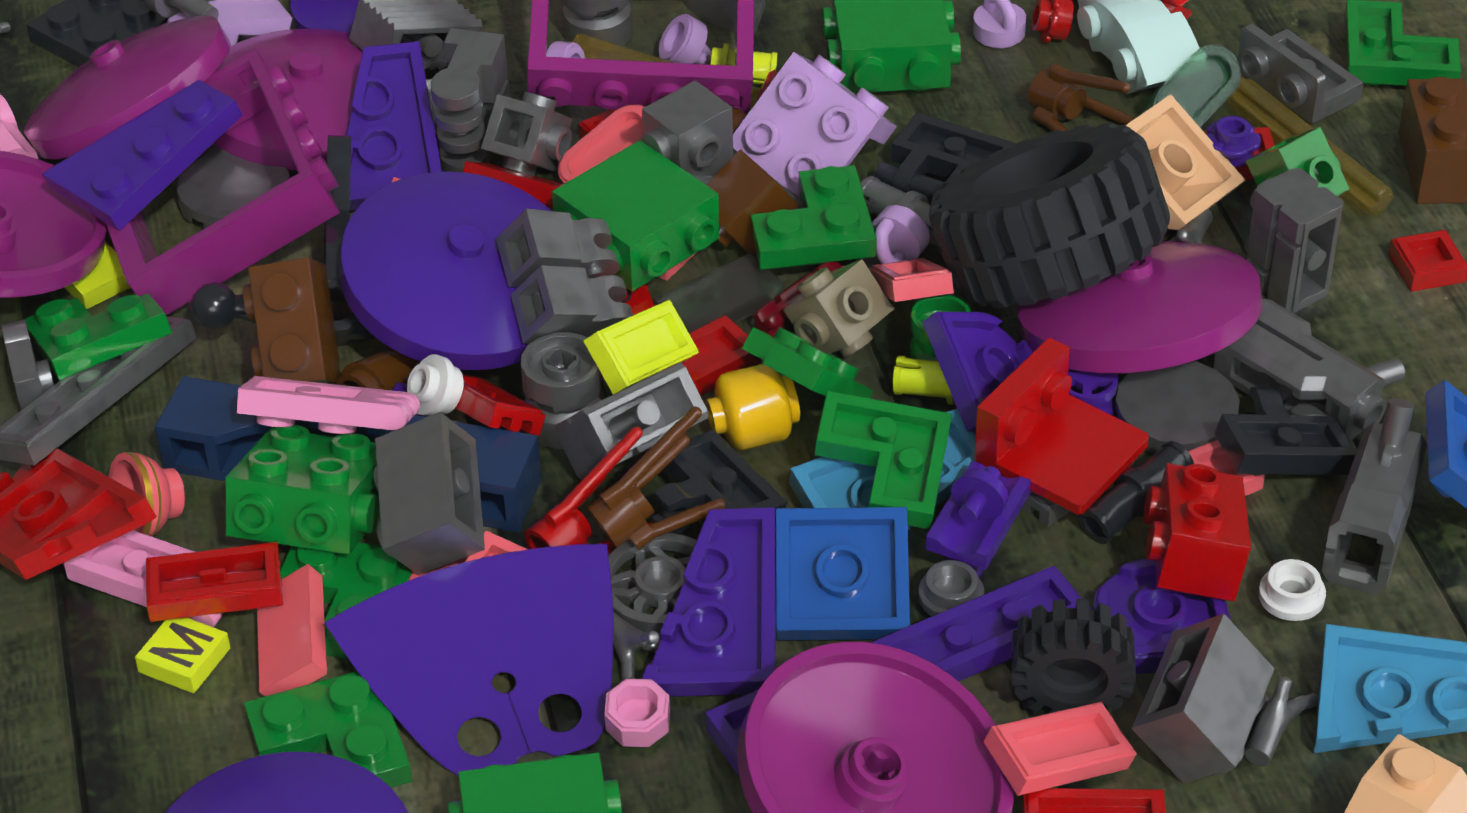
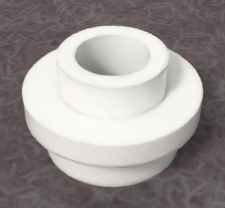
(436, 385)
(1292, 590)

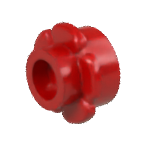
(1052, 19)

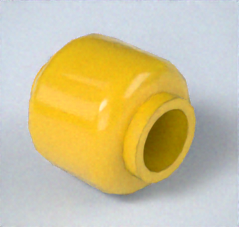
(753, 407)

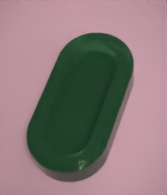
(1202, 82)

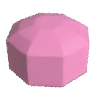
(637, 712)

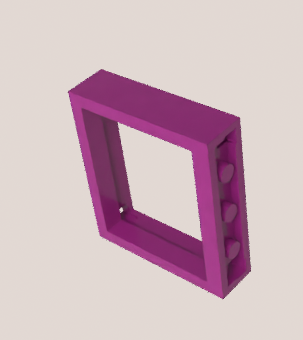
(624, 82)
(255, 227)

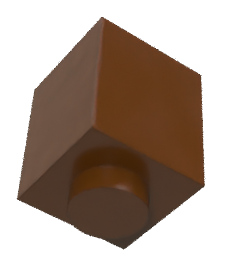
(744, 191)

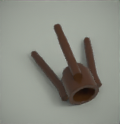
(1059, 95)
(624, 509)

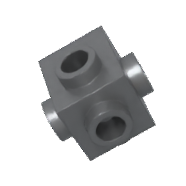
(528, 133)

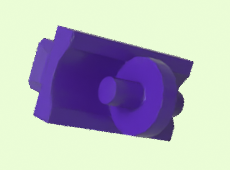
(977, 515)

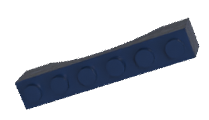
(208, 438)

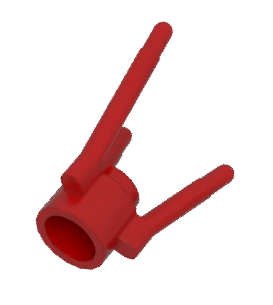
(565, 522)

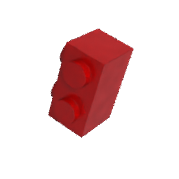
(1198, 531)

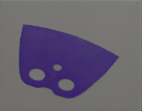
(448, 633)

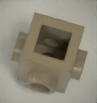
(839, 308)

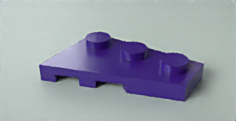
(390, 120)
(726, 612)

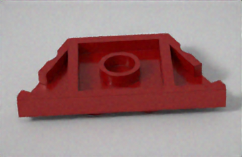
(62, 512)

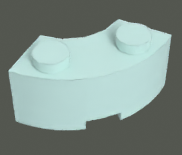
(1138, 38)

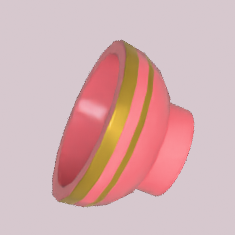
(159, 486)

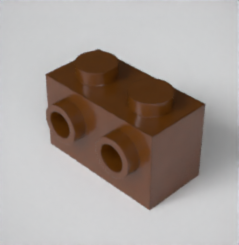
(1436, 139)
(292, 321)

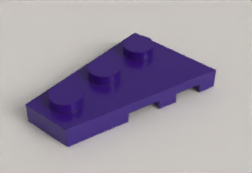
(143, 156)

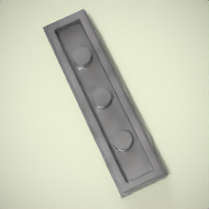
(84, 396)

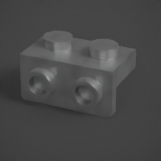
(1296, 73)

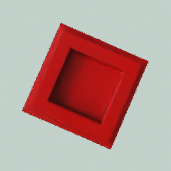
(1428, 260)

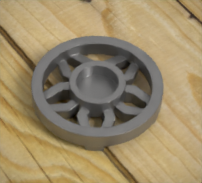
(654, 582)

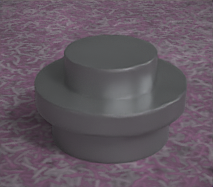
(948, 586)

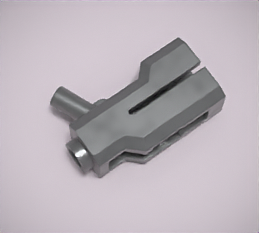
(1307, 371)
(1376, 499)

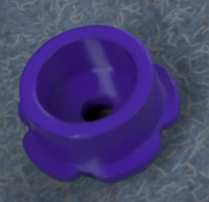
(1234, 139)

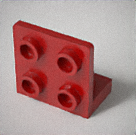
(1052, 437)

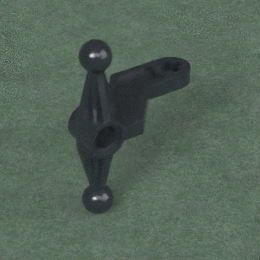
(217, 305)

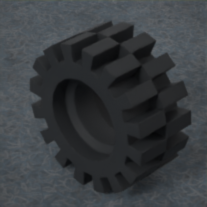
(1072, 633)

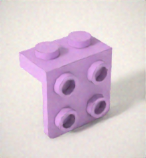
(809, 121)

